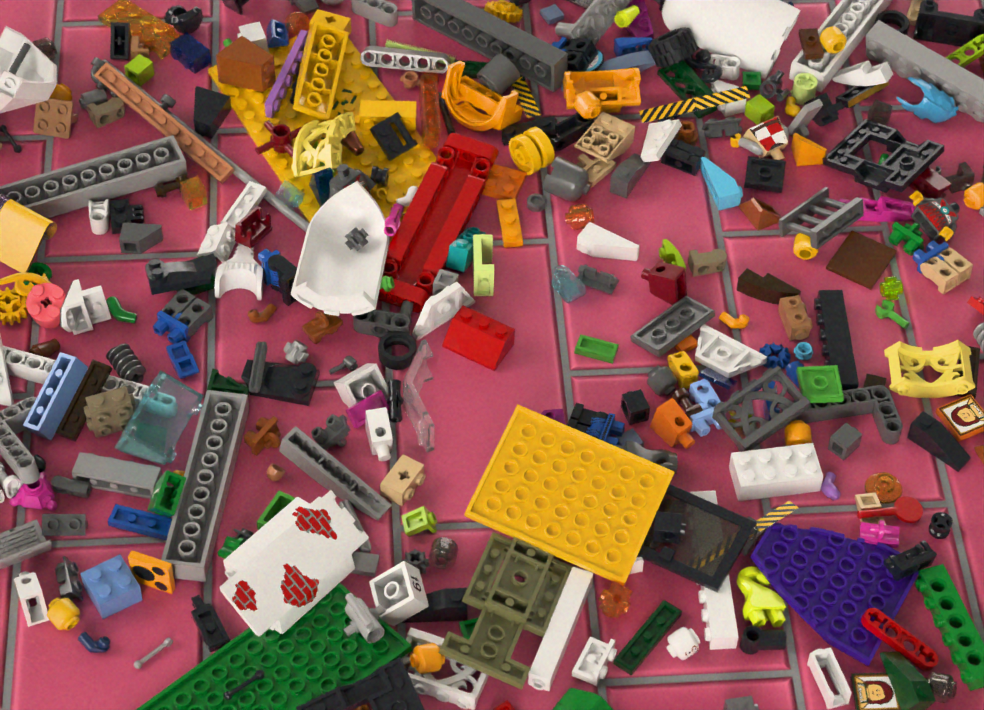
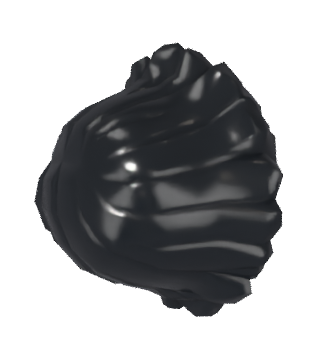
(184, 20)

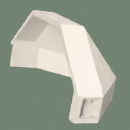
(32, 81)

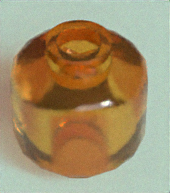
(302, 22)
(579, 216)

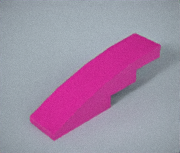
(885, 209)

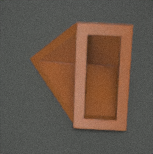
(760, 213)

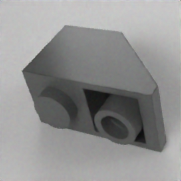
(138, 238)

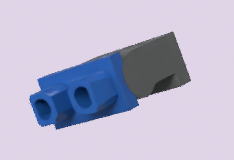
(182, 317)

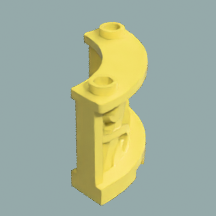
(328, 150)
(946, 385)

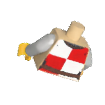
(764, 139)

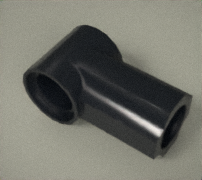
(762, 640)

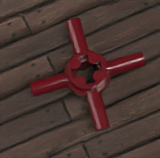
(280, 140)

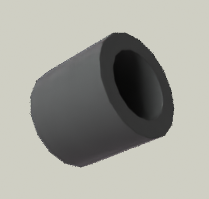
(498, 74)

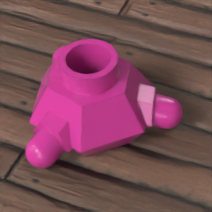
(35, 495)

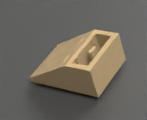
(607, 137)

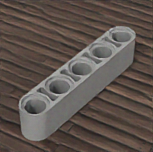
(397, 63)

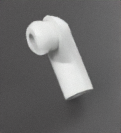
(405, 201)

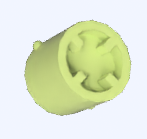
(804, 87)

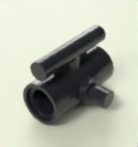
(776, 82)

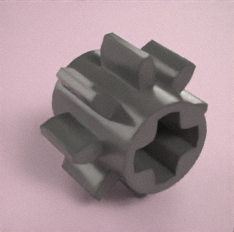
(356, 239)
(417, 560)

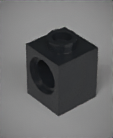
(635, 407)
(668, 527)

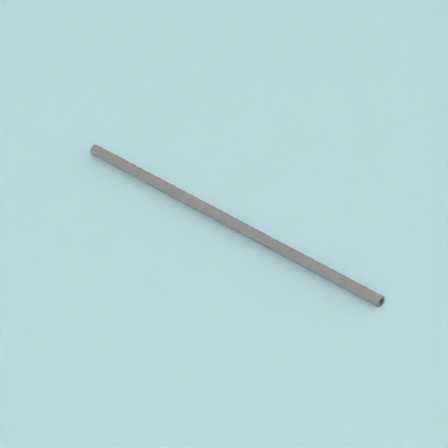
(239, 172)

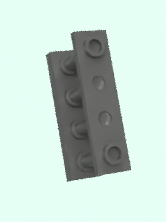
(824, 229)

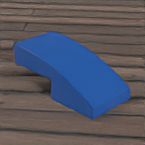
(182, 359)

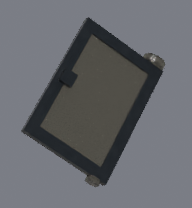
(710, 542)

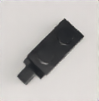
(209, 625)

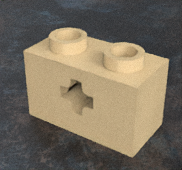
(402, 480)

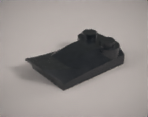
(179, 275)
(285, 381)

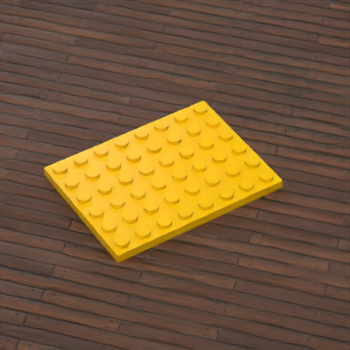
(570, 494)

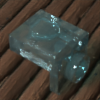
(290, 195)

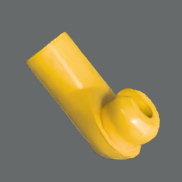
(790, 108)

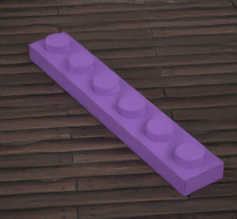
(286, 75)

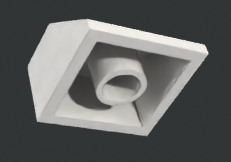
(361, 384)

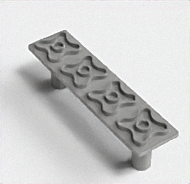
(593, 22)

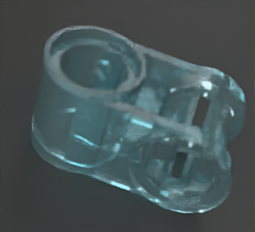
(567, 284)

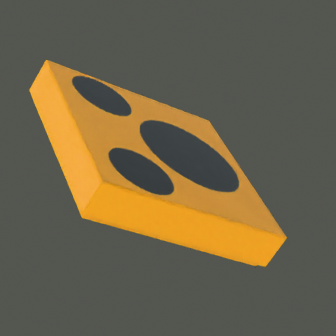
(152, 571)

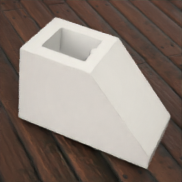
(730, 108)

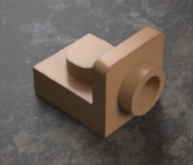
(137, 48)

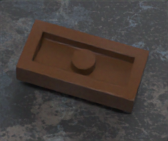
(811, 43)

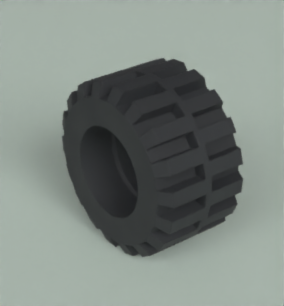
(673, 47)

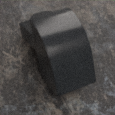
(828, 112)

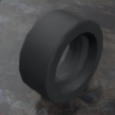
(896, 18)
(397, 338)

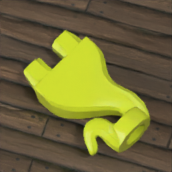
(760, 602)

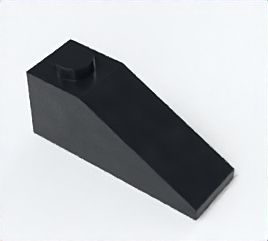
(936, 440)
(443, 606)

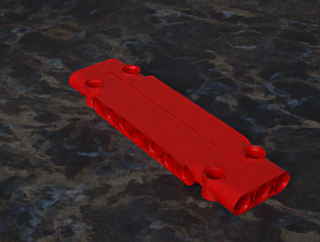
(436, 218)

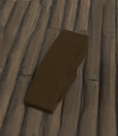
(764, 288)

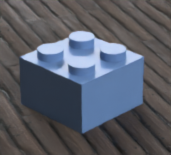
(111, 586)

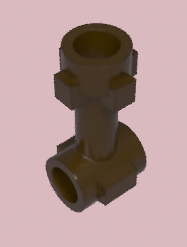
(162, 190)

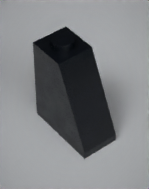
(210, 111)

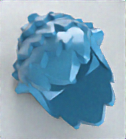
(935, 105)

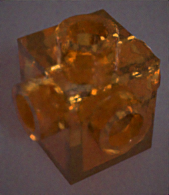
(616, 593)

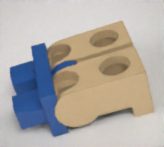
(942, 266)

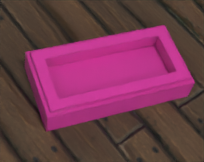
(357, 412)

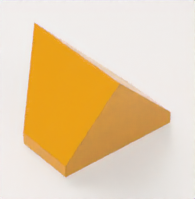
(806, 151)

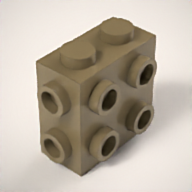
(109, 411)

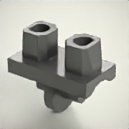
(333, 434)

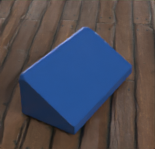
(276, 34)

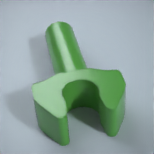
(888, 311)

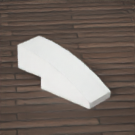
(864, 74)

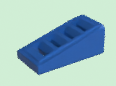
(628, 45)

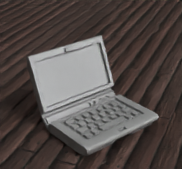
(22, 543)

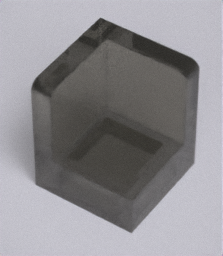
(880, 112)
(961, 180)

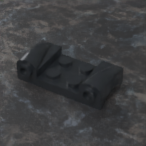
(947, 27)

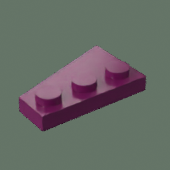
(641, 25)

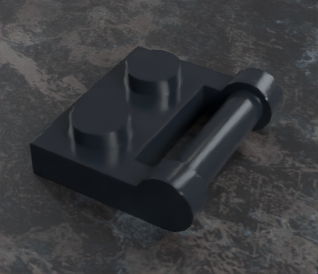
(389, 140)

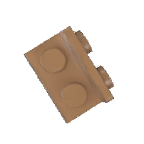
(54, 118)

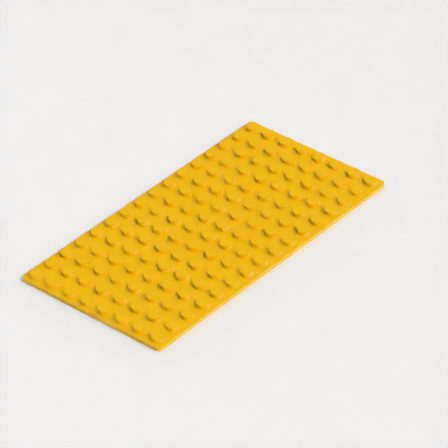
(404, 170)

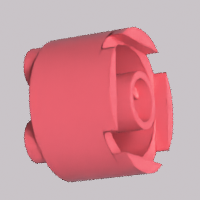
(39, 298)

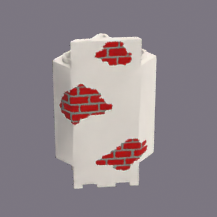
(291, 563)

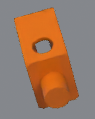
(672, 424)

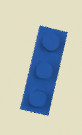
(140, 522)

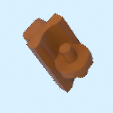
(321, 326)
(266, 437)

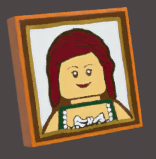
(962, 417)

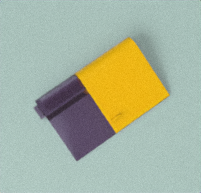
(21, 233)

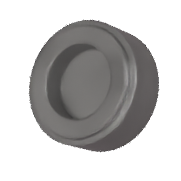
(536, 202)

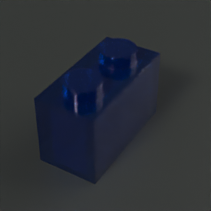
(190, 53)

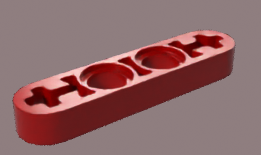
(897, 642)

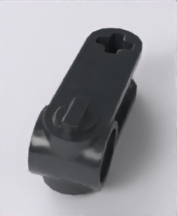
(570, 131)

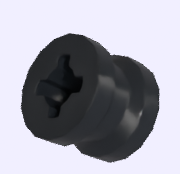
(380, 176)
(939, 520)

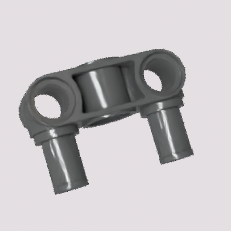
(382, 322)

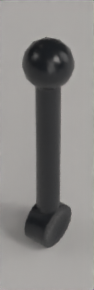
(17, 148)
(259, 674)

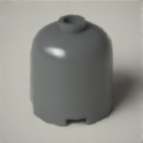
(567, 180)

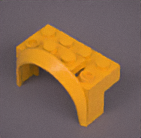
(501, 109)

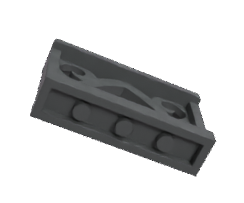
(756, 436)

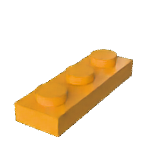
(509, 223)

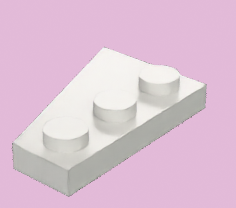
(658, 139)

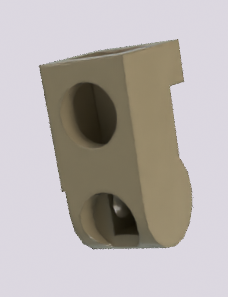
(106, 112)
(706, 262)

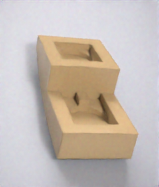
(866, 502)

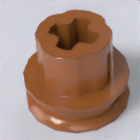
(687, 133)

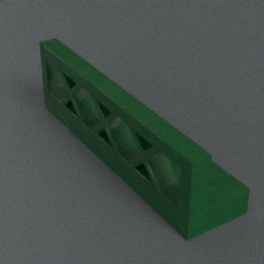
(691, 80)

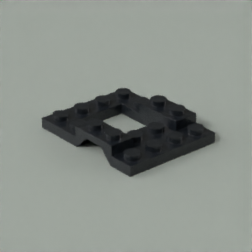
(897, 171)
(385, 689)

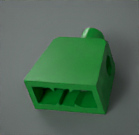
(165, 497)

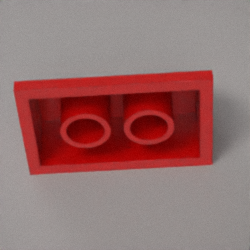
(479, 338)

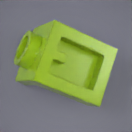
(418, 521)

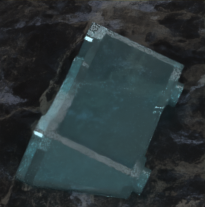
(159, 420)

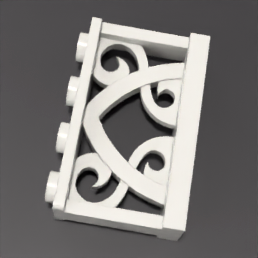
(445, 689)

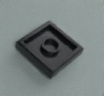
(764, 174)

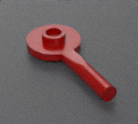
(905, 508)

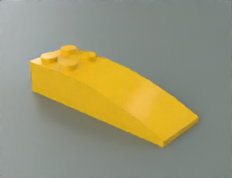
(320, 70)

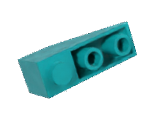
(461, 250)

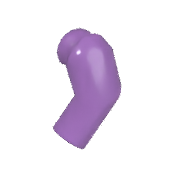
(829, 488)

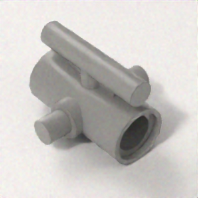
(364, 619)

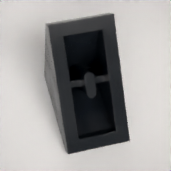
(120, 40)

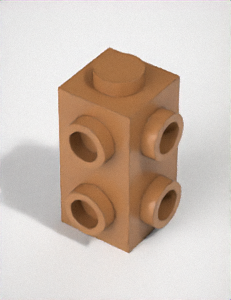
(794, 318)

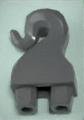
(667, 458)

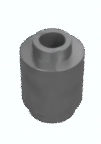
(95, 96)

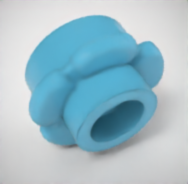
(803, 351)

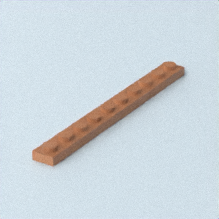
(164, 122)

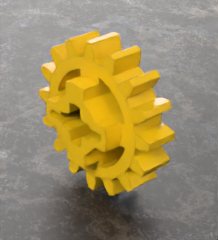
(504, 10)
(12, 306)

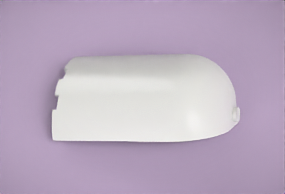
(736, 28)
(331, 273)

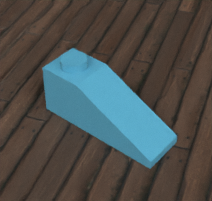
(721, 185)

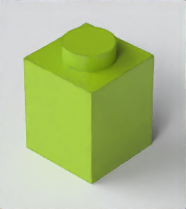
(139, 70)
(759, 109)

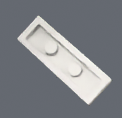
(246, 202)

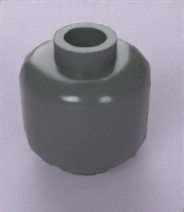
(661, 380)

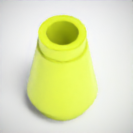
(626, 16)

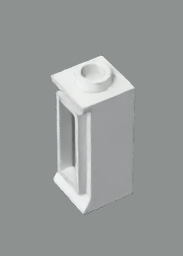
(825, 658)

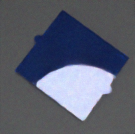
(717, 378)

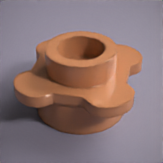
(410, 79)

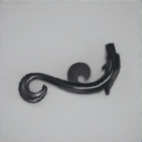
(700, 62)

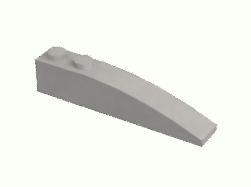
(332, 474)

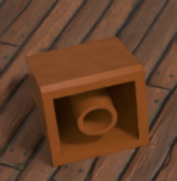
(246, 66)

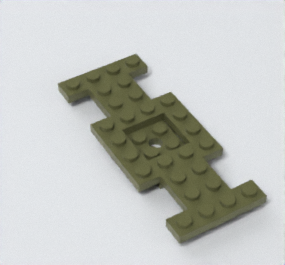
(507, 606)

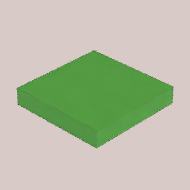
(820, 383)

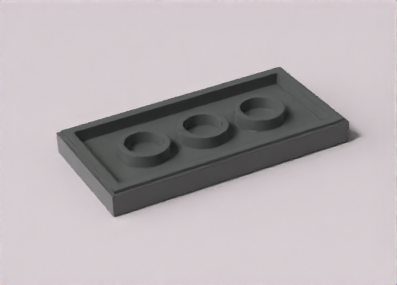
(672, 326)

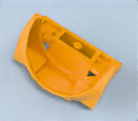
(612, 87)

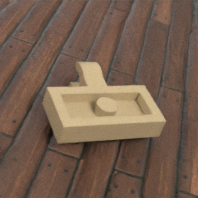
(596, 169)

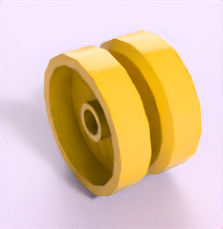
(531, 150)

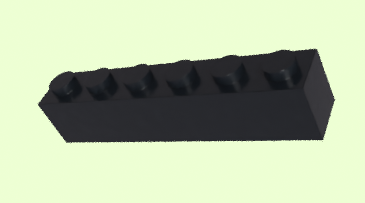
(836, 336)

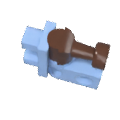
(702, 411)

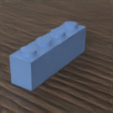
(55, 396)

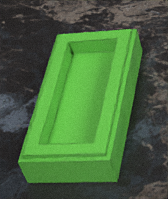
(596, 348)

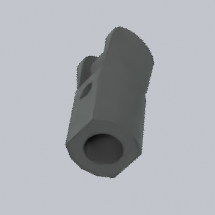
(71, 486)

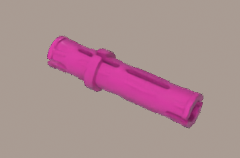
(393, 220)

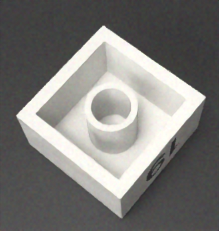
(399, 592)

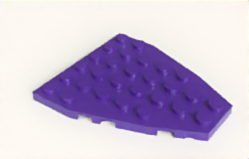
(832, 583)

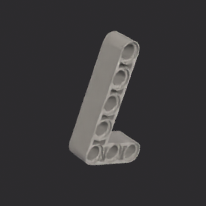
(377, 11)
(11, 447)

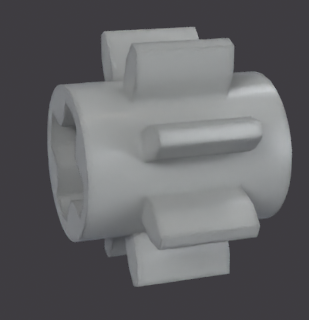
(296, 352)

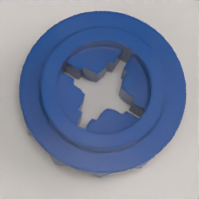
(772, 361)

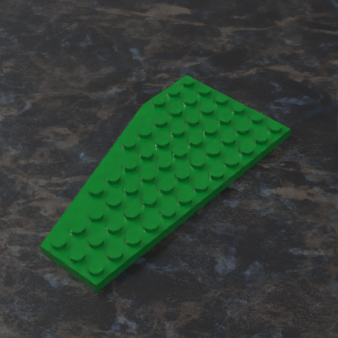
(296, 665)

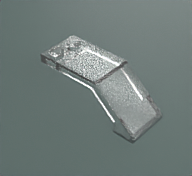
(412, 403)

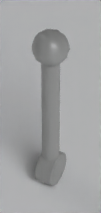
(167, 642)

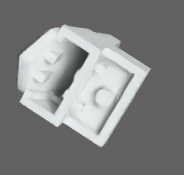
(83, 308)

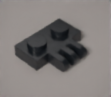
(123, 212)

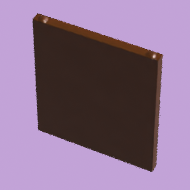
(861, 259)

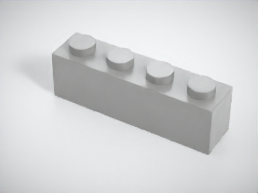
(117, 475)

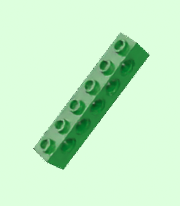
(956, 615)

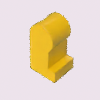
(683, 369)

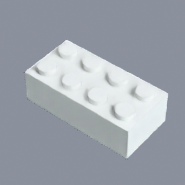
(775, 472)

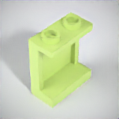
(483, 273)

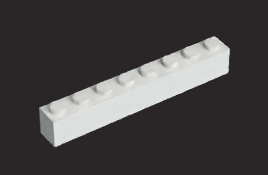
(718, 607)

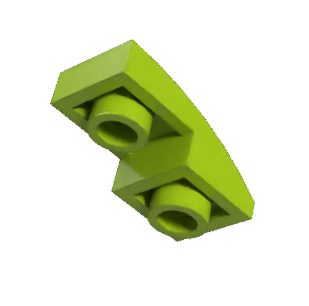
(671, 254)

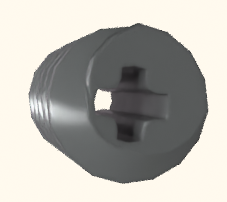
(126, 363)

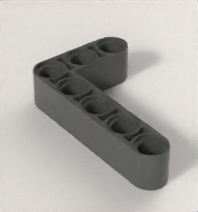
(861, 402)

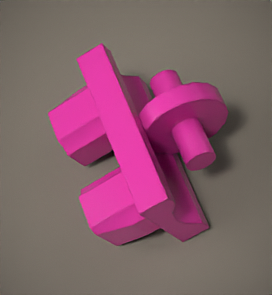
(880, 533)

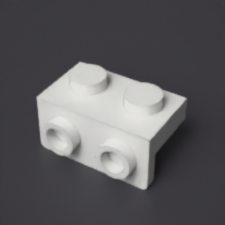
(218, 240)
(594, 660)

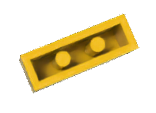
(374, 112)

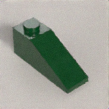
(907, 682)

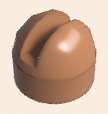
(275, 472)

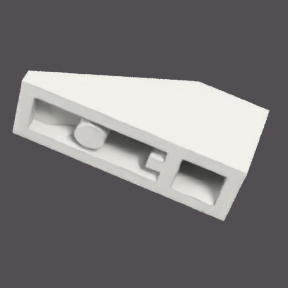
(605, 244)

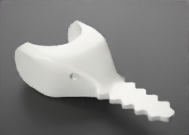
(240, 272)

